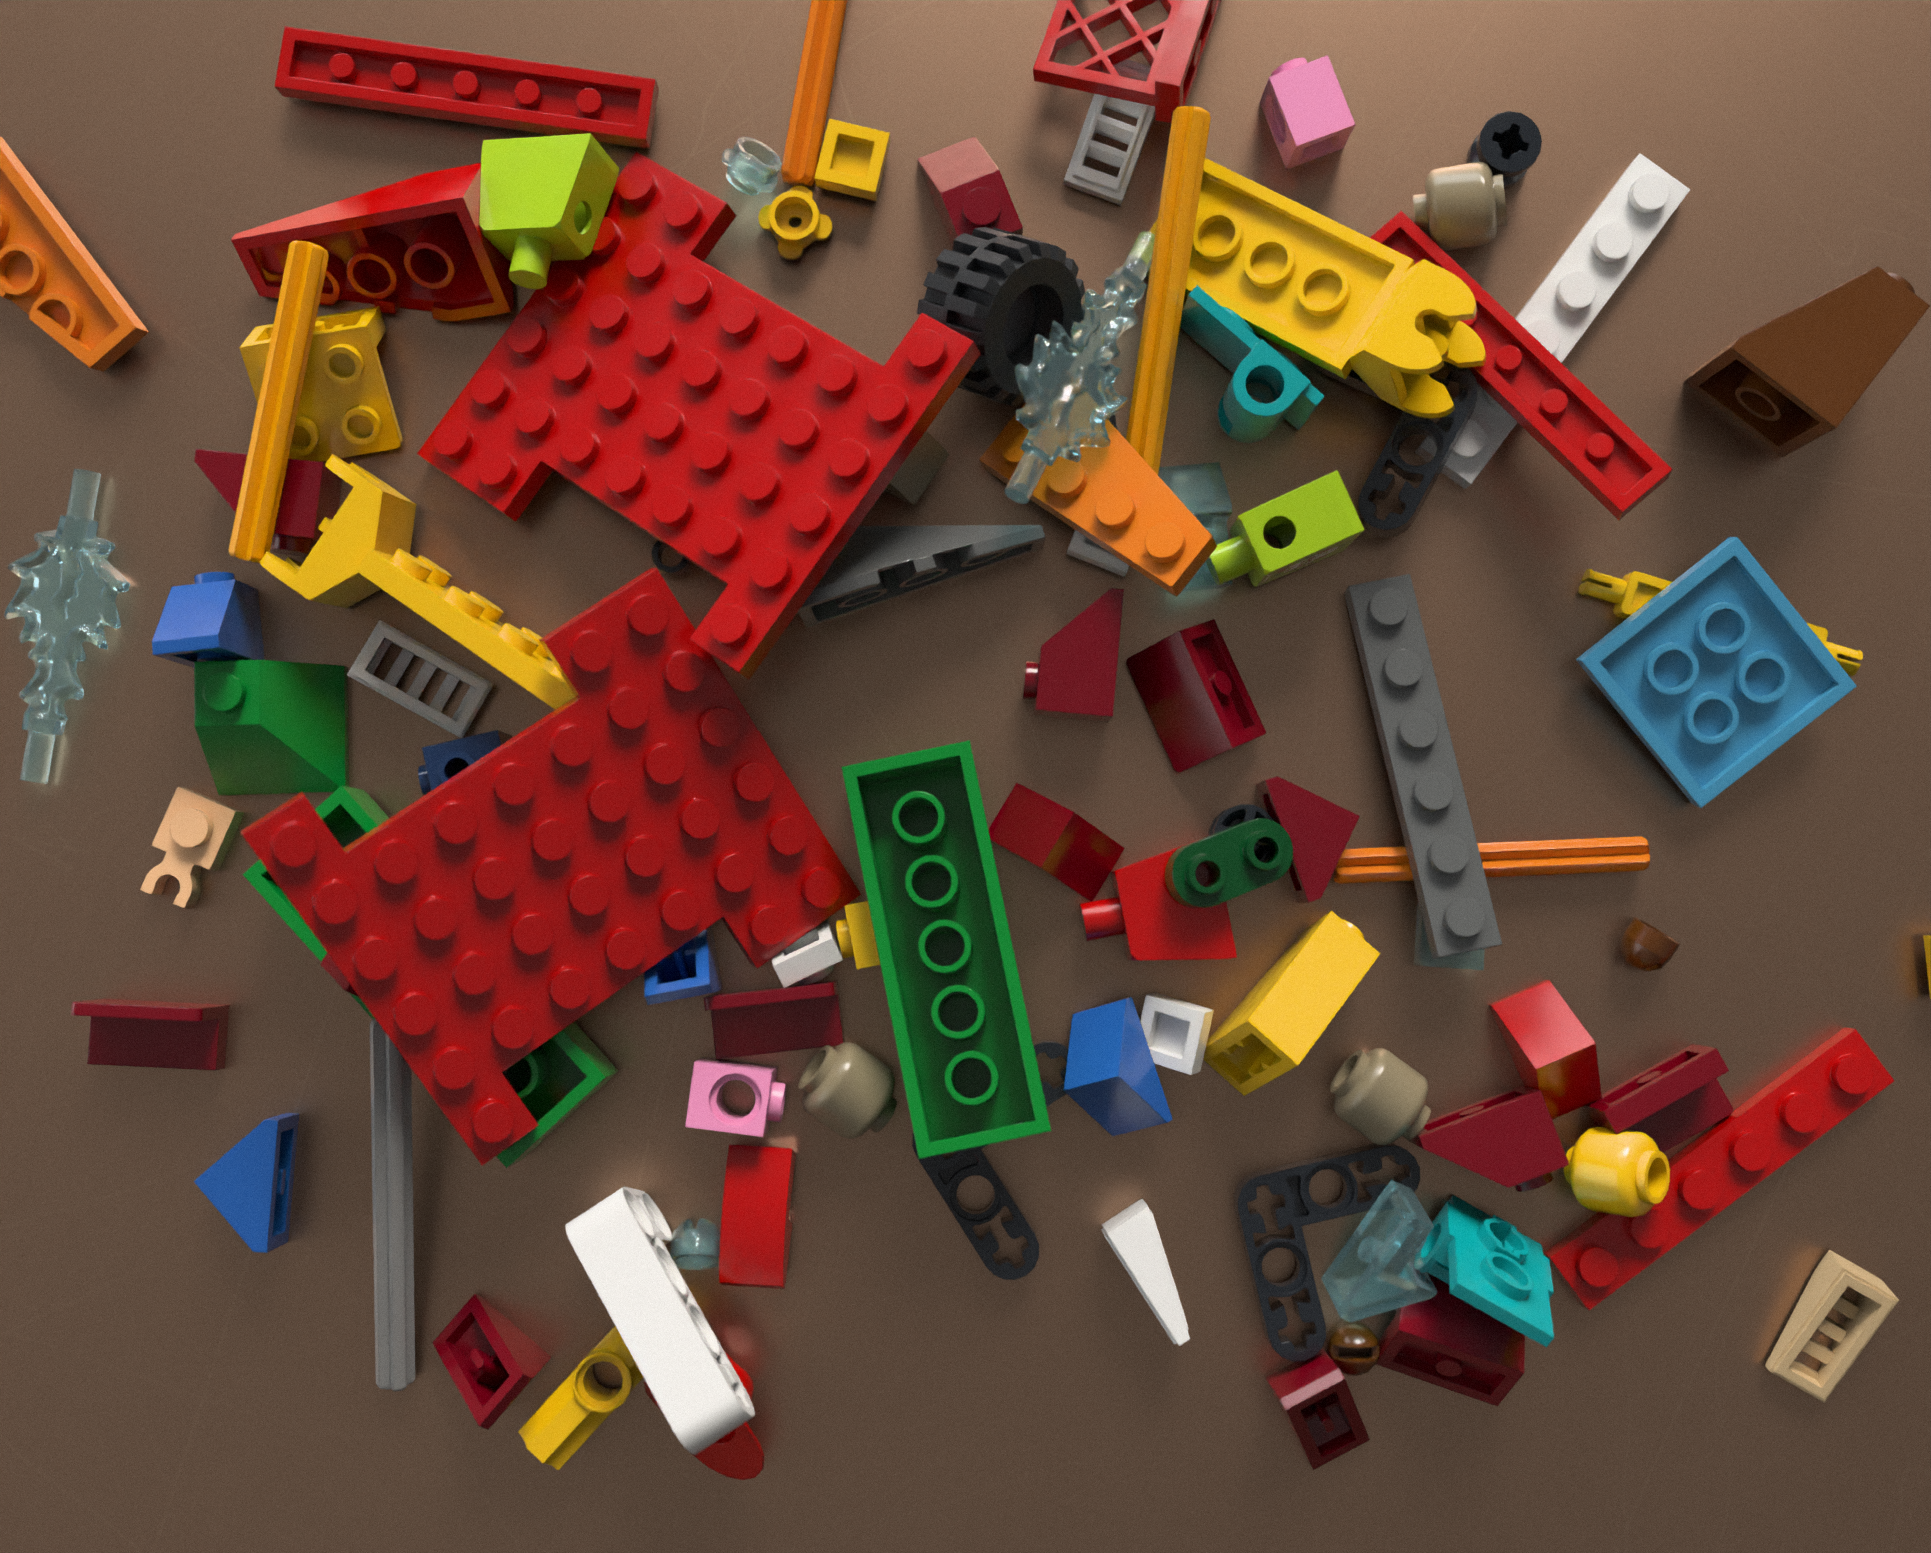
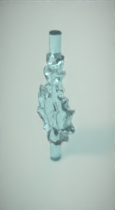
(1072, 378)
(65, 600)

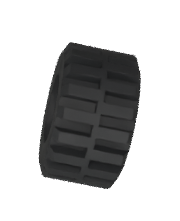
(1000, 296)

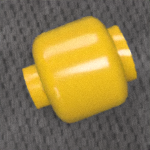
(1617, 1172)

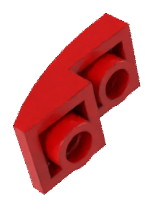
(756, 1216)

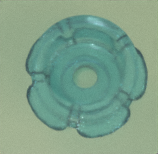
(751, 166)

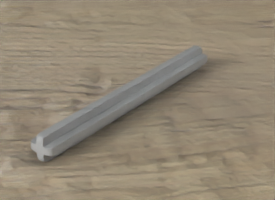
(392, 1212)

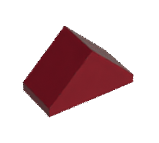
(1316, 830)
(1055, 841)
(488, 1359)
(1319, 1408)

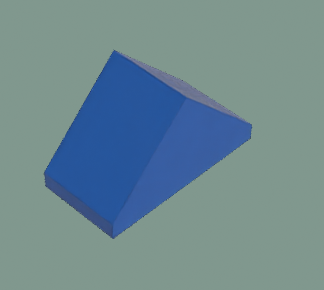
(685, 972)
(1114, 1070)
(255, 1183)

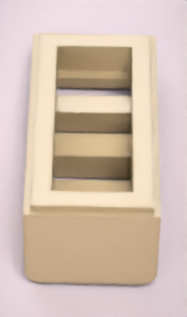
(1810, 1314)

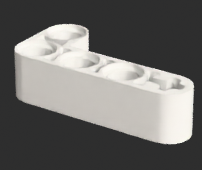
(659, 1318)

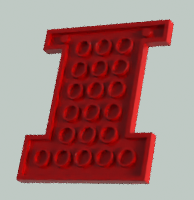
(696, 409)
(562, 862)

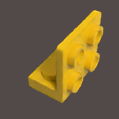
(344, 389)

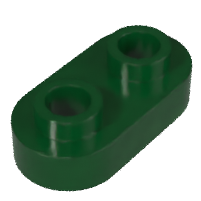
(1232, 863)

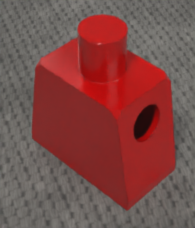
(1153, 921)

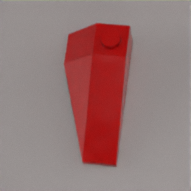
(394, 249)

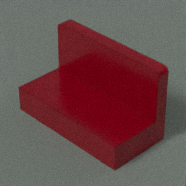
(1195, 695)
(776, 1019)
(155, 1033)
(1668, 1099)
(1454, 1347)

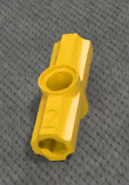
(580, 1404)

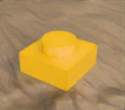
(852, 159)
(857, 935)

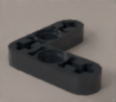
(1380, 484)
(950, 1170)
(1297, 1210)

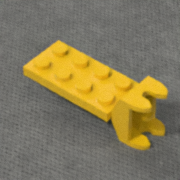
(1331, 292)
(370, 551)

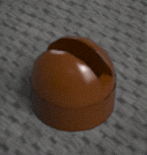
(1647, 946)
(1352, 1335)

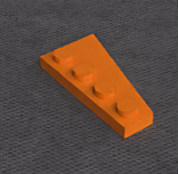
(55, 275)
(1115, 504)

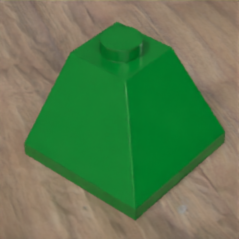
(273, 725)

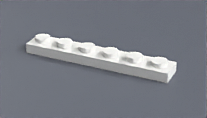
(1572, 297)

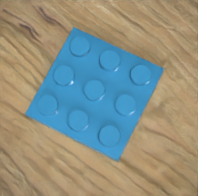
(1716, 672)

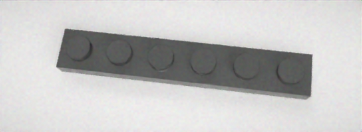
(1422, 767)

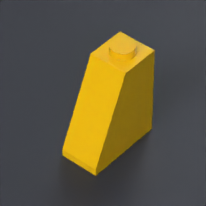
(1290, 1004)

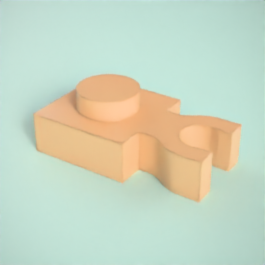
(194, 836)

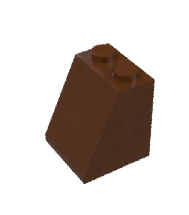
(1811, 363)

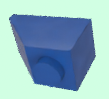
(210, 622)

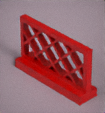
(1173, 65)

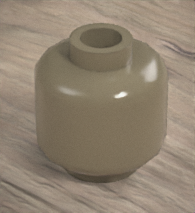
(1461, 206)
(848, 1090)
(1381, 1096)

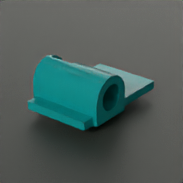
(1256, 372)
(1491, 1268)

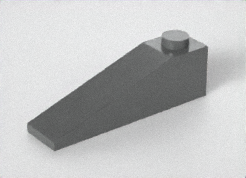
(899, 560)

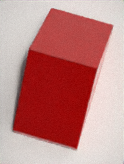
(1549, 1047)

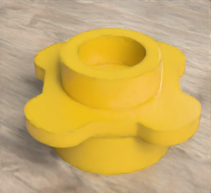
(792, 204)

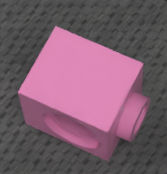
(1306, 110)
(706, 1103)

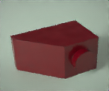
(968, 190)
(306, 498)
(1079, 665)
(1500, 1138)

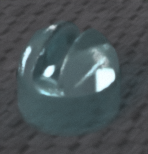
(695, 1247)

